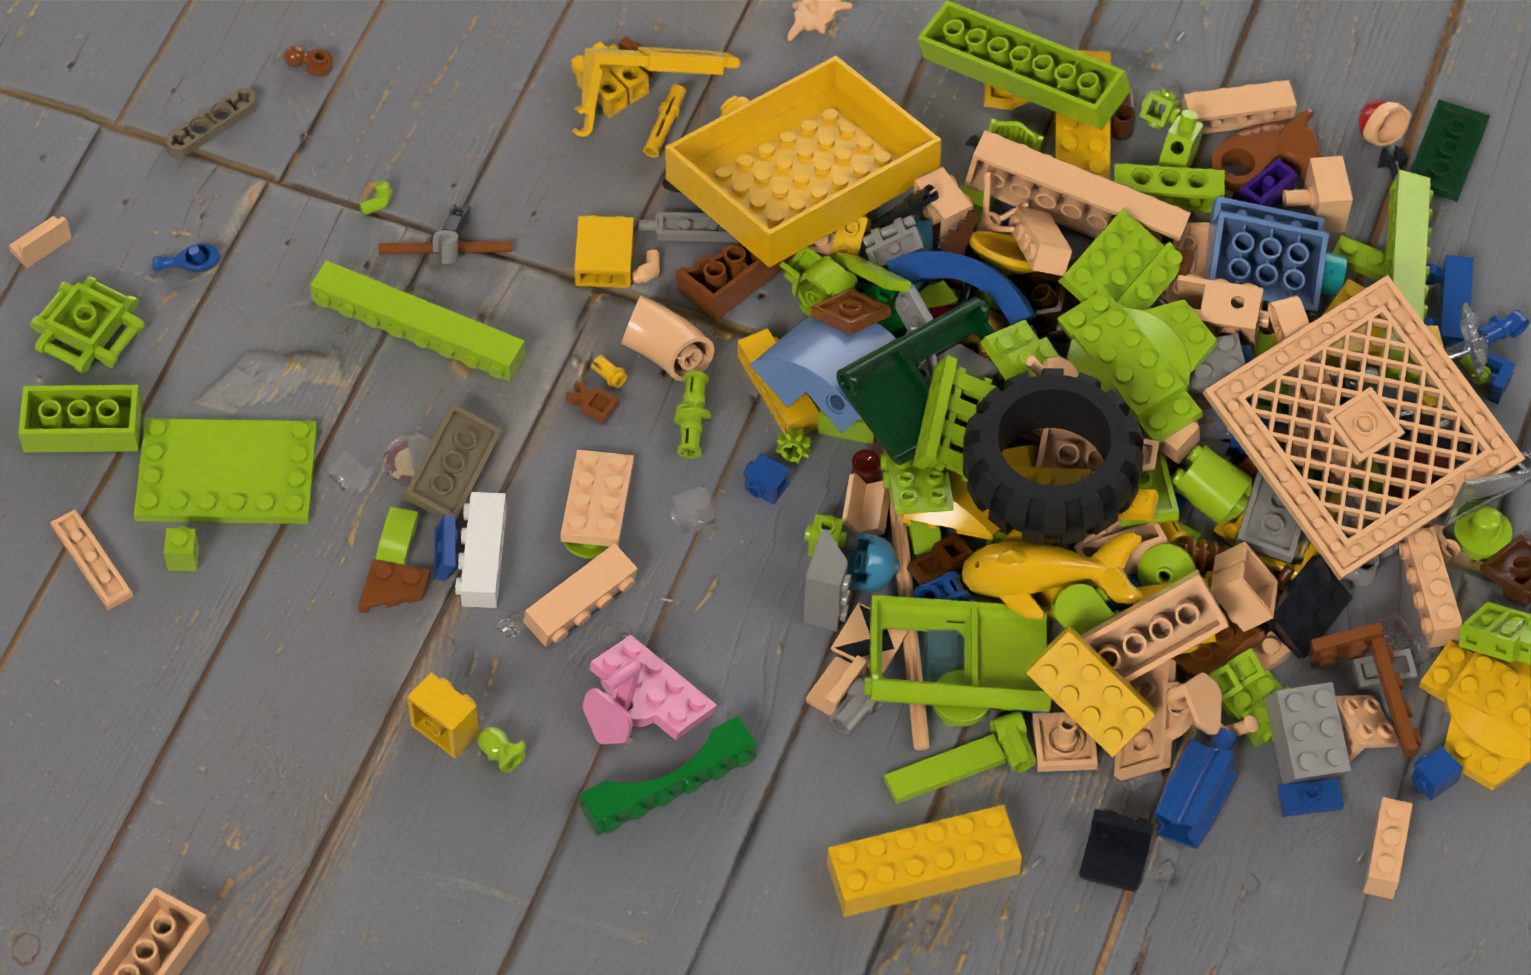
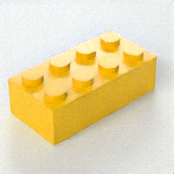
(1090, 691)

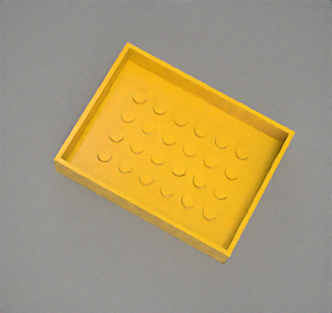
(802, 160)

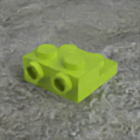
(1013, 346)
(1252, 702)

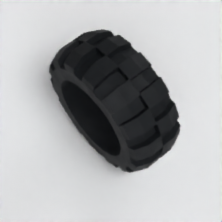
(1057, 403)

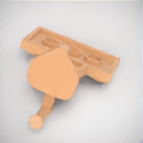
(1176, 709)

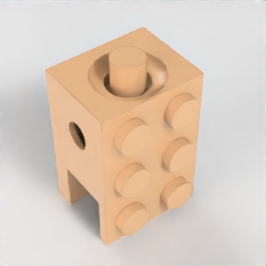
(1226, 306)

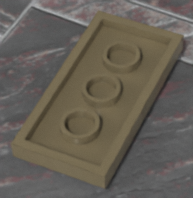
(452, 463)

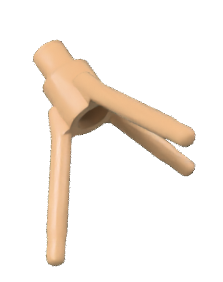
(991, 220)

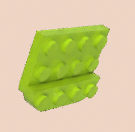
(1124, 263)

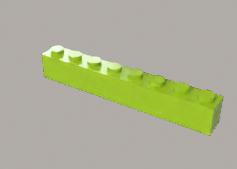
(418, 321)

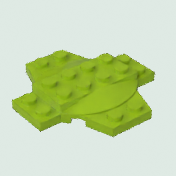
(1141, 357)

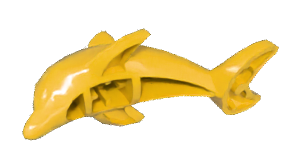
(1023, 568)

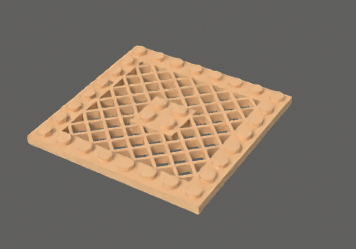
(1362, 426)

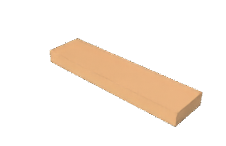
(91, 559)

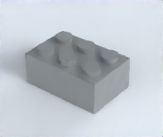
(1307, 733)

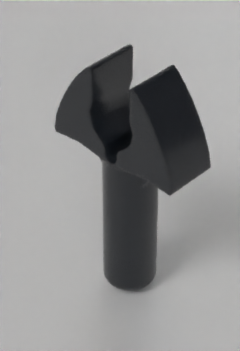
(1393, 165)

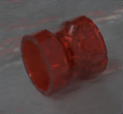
(866, 465)

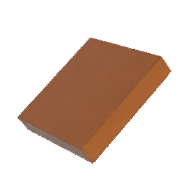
(850, 311)

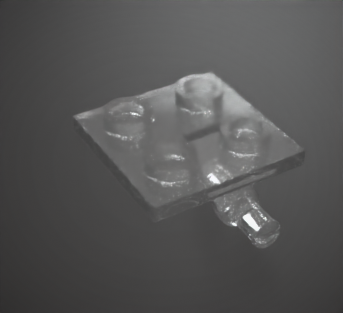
(1473, 344)

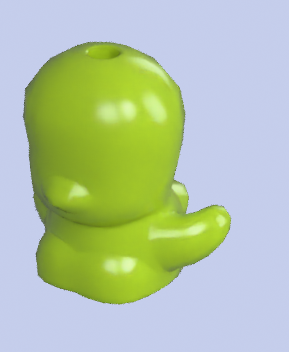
(500, 749)

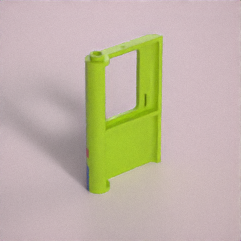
(996, 654)

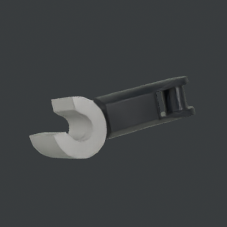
(447, 239)

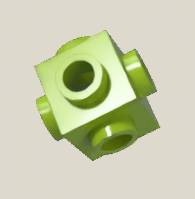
(1152, 110)
(828, 522)

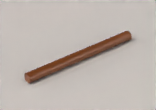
(463, 247)

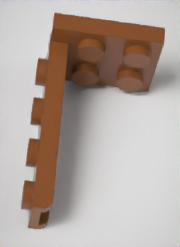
(1354, 645)

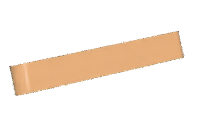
(1288, 318)

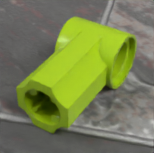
(1012, 736)

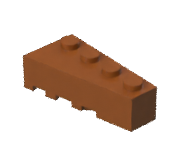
(724, 279)

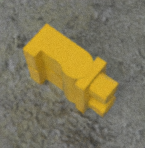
(618, 83)

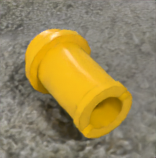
(614, 375)

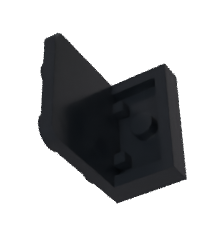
(1116, 850)

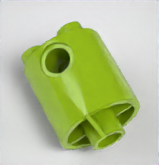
(1213, 485)

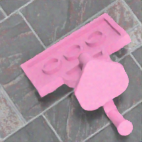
(639, 693)

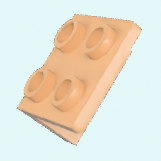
(1364, 724)

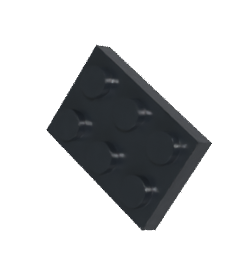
(1309, 606)

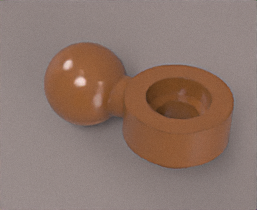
(317, 62)

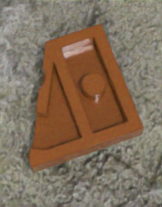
(392, 585)

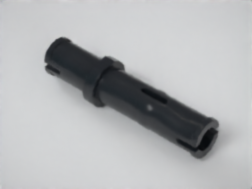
(912, 204)

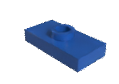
(1310, 797)

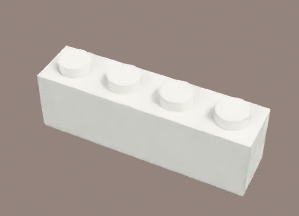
(483, 550)

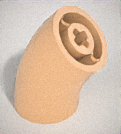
(667, 339)

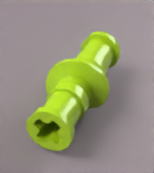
(692, 414)

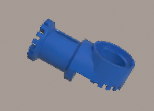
(1500, 328)

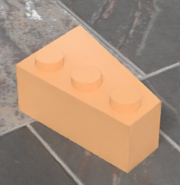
(1151, 535)

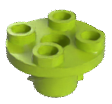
(1483, 533)

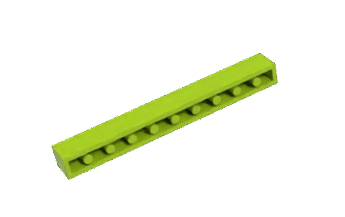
(1408, 250)

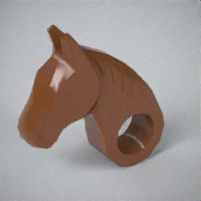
(1262, 144)

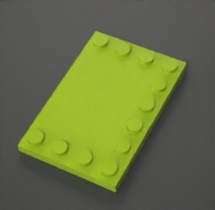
(226, 471)

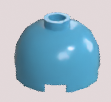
(872, 563)

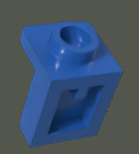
(1500, 378)

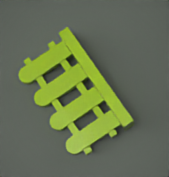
(941, 403)

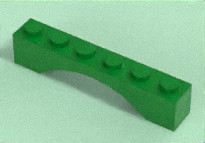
(615, 802)

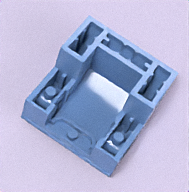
(809, 362)

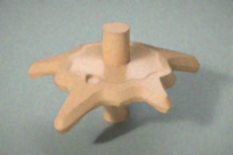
(815, 15)

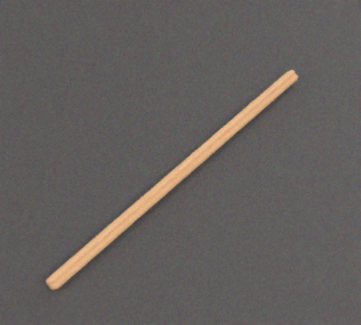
(911, 641)

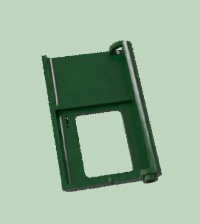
(892, 390)

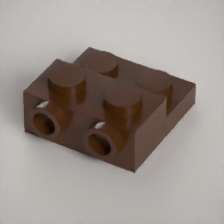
(958, 241)
(1512, 570)

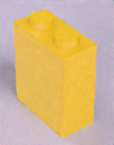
(604, 251)

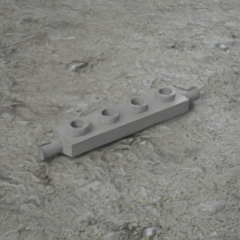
(685, 227)

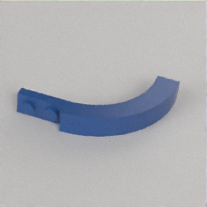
(939, 264)

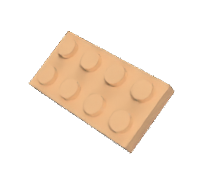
(597, 498)

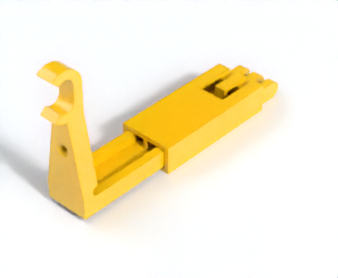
(650, 59)

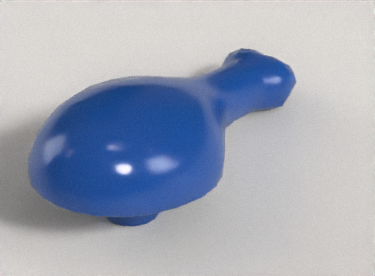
(193, 259)

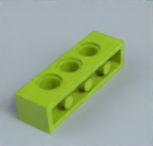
(1178, 186)

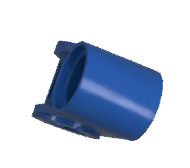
(943, 589)

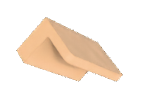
(41, 241)
(866, 506)
(835, 683)

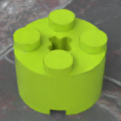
(822, 282)

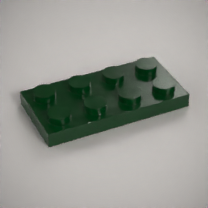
(1449, 148)

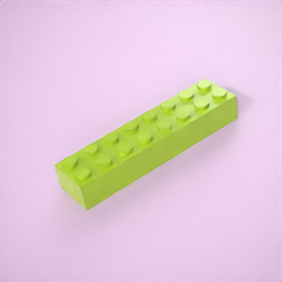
(1024, 64)

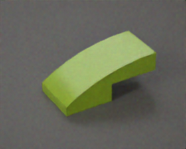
(397, 535)
(1237, 673)

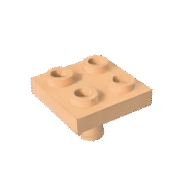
(1062, 744)

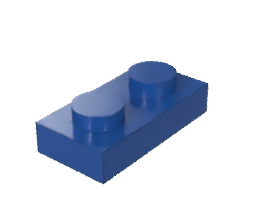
(444, 548)

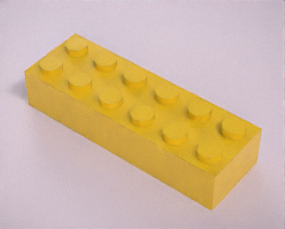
(1080, 143)
(924, 860)

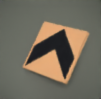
(855, 638)

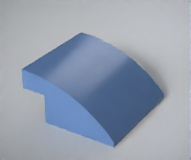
(1268, 249)

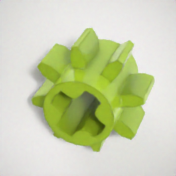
(800, 448)

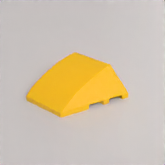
(964, 518)

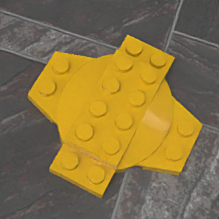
(1487, 712)

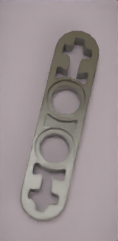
(214, 125)

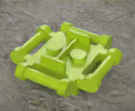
(84, 322)

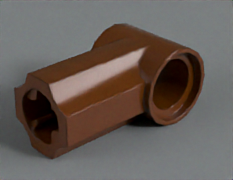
(1123, 119)

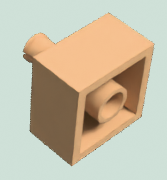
(1324, 193)

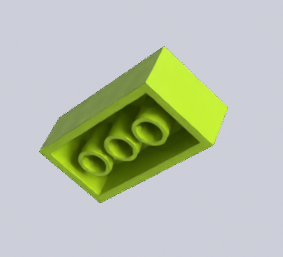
(80, 418)

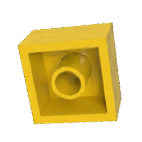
(443, 714)

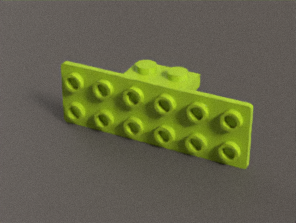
(916, 489)

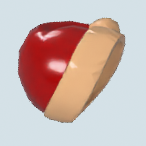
(1383, 122)

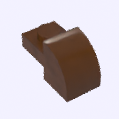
(944, 557)

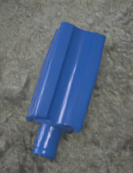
(1197, 790)

